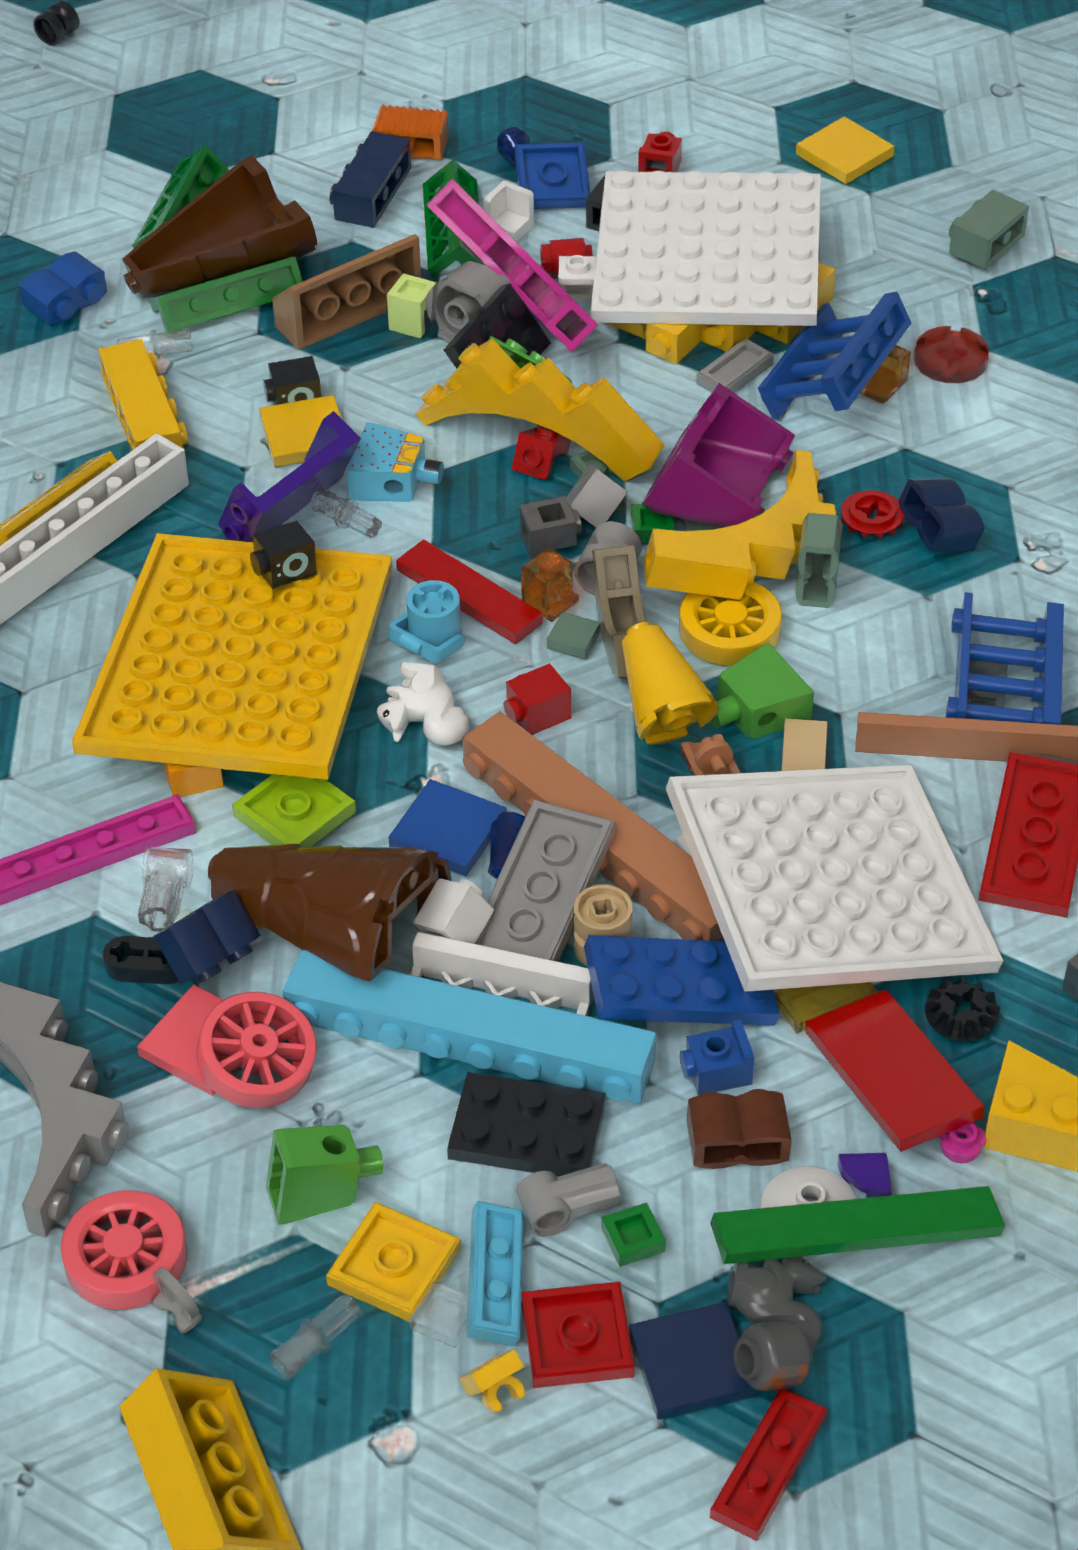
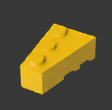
(1034, 1110)

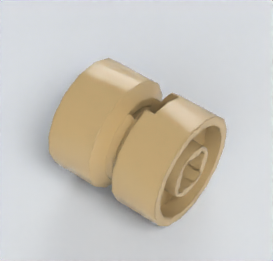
(601, 912)

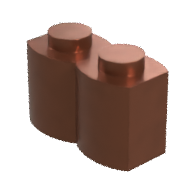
(738, 1129)

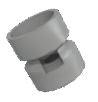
(604, 536)

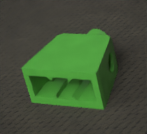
(761, 694)
(316, 1170)

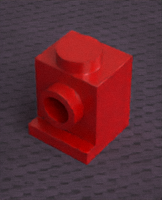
(660, 148)

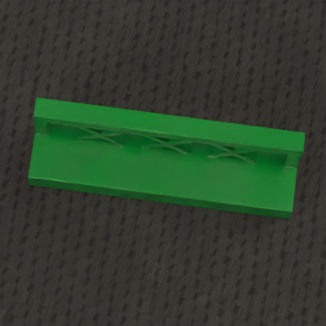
(187, 181)
(433, 224)
(226, 295)

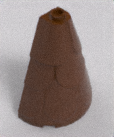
(221, 233)
(330, 897)

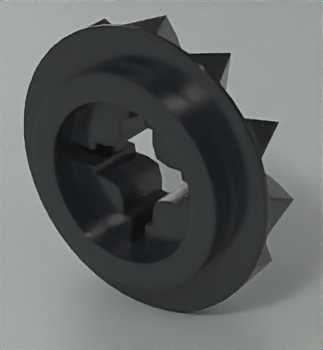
(970, 1023)

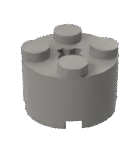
(460, 296)

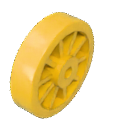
(728, 628)

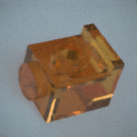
(549, 584)

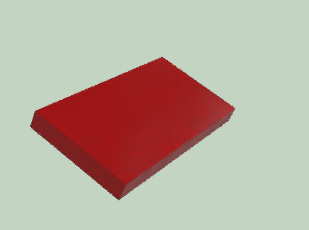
(1034, 837)
(894, 1070)

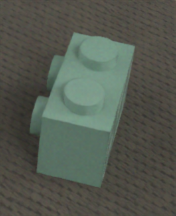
(988, 229)

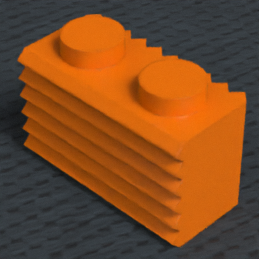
(423, 127)

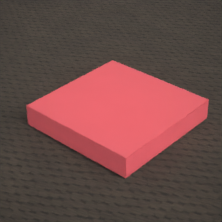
(175, 1038)

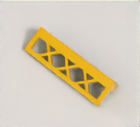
(55, 495)

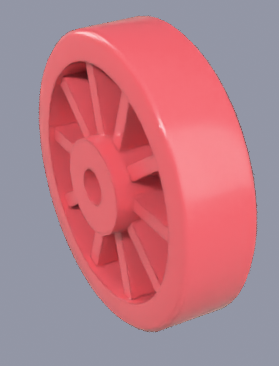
(256, 1049)
(122, 1248)

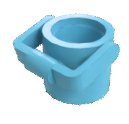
(432, 621)

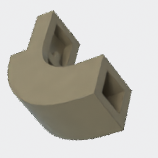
(617, 599)

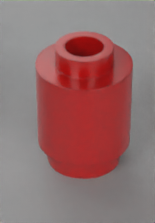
(563, 247)

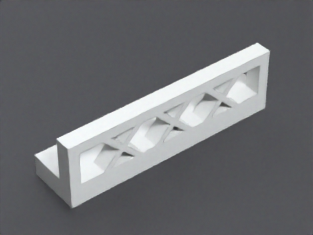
(502, 972)

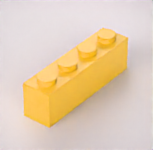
(140, 394)

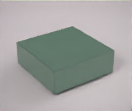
(573, 635)

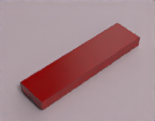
(478, 595)

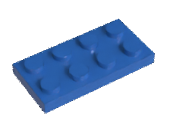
(672, 982)

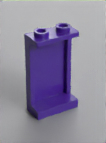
(322, 468)

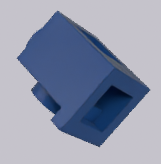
(718, 1059)

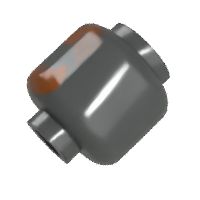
(773, 1355)

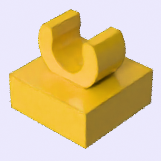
(491, 1376)

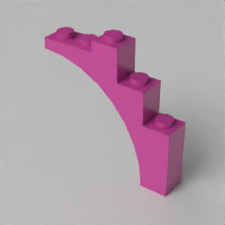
(506, 257)

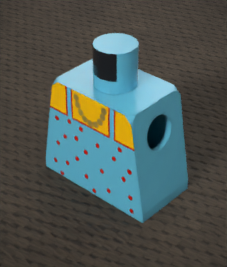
(390, 465)

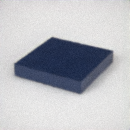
(689, 1360)

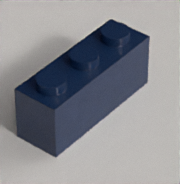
(371, 179)

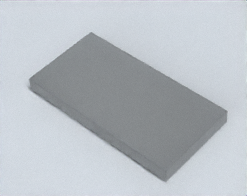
(541, 878)

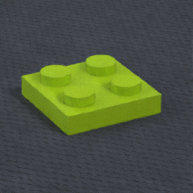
(293, 809)

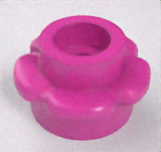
(960, 1149)

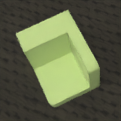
(407, 305)

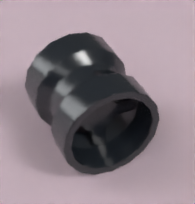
(56, 23)

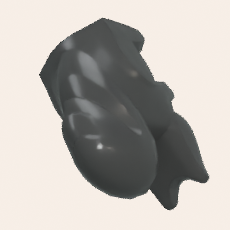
(768, 1292)

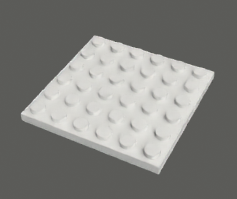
(708, 248)
(831, 877)

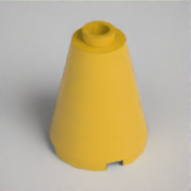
(663, 686)

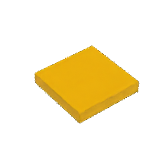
(845, 150)
(293, 426)
(393, 1261)

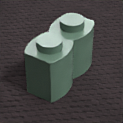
(818, 560)

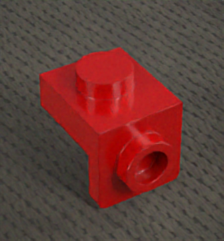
(537, 450)

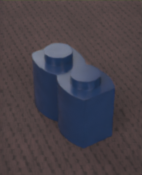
(941, 514)
(207, 937)

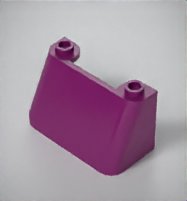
(720, 463)

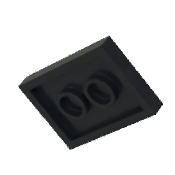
(502, 318)
(526, 1125)

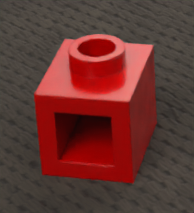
(538, 699)

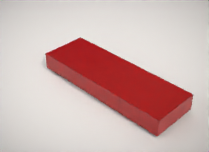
(768, 1464)

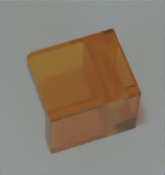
(889, 376)

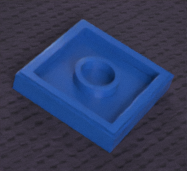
(553, 173)
(448, 823)

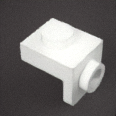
(577, 276)

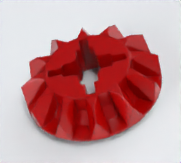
(860, 505)

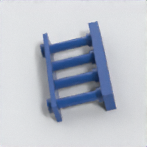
(842, 375)
(1045, 660)

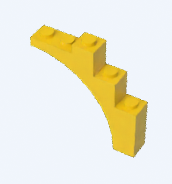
(677, 340)
(542, 395)
(730, 557)

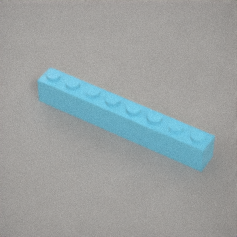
(476, 1028)

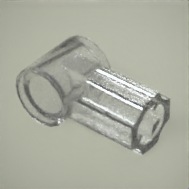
(164, 878)

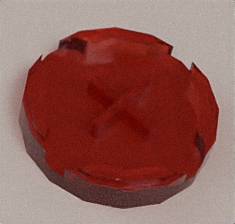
(951, 355)

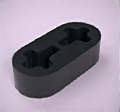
(142, 965)

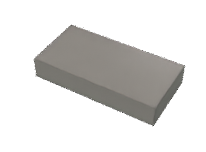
(735, 367)

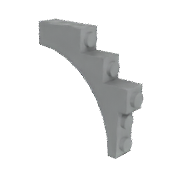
(61, 1081)

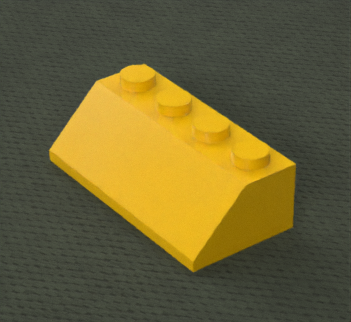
(205, 1465)

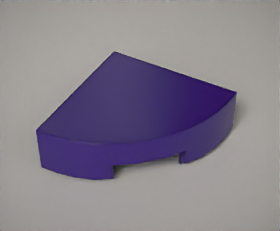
(866, 1172)

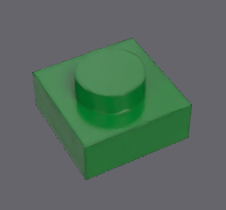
(645, 520)
(633, 1234)

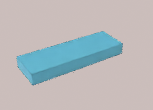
(495, 1273)

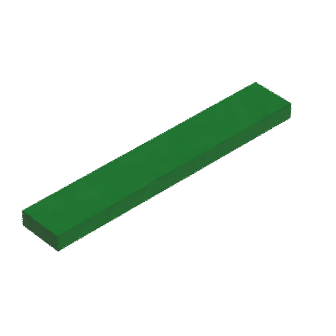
(856, 1224)

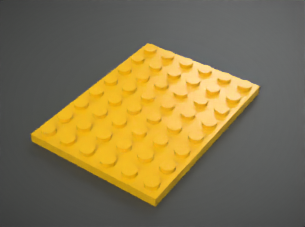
(230, 669)

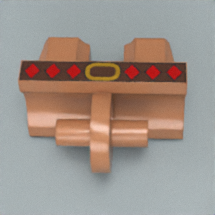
(709, 756)

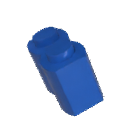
(63, 288)

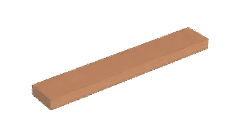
(962, 737)

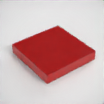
(577, 1334)

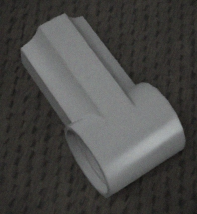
(555, 1201)

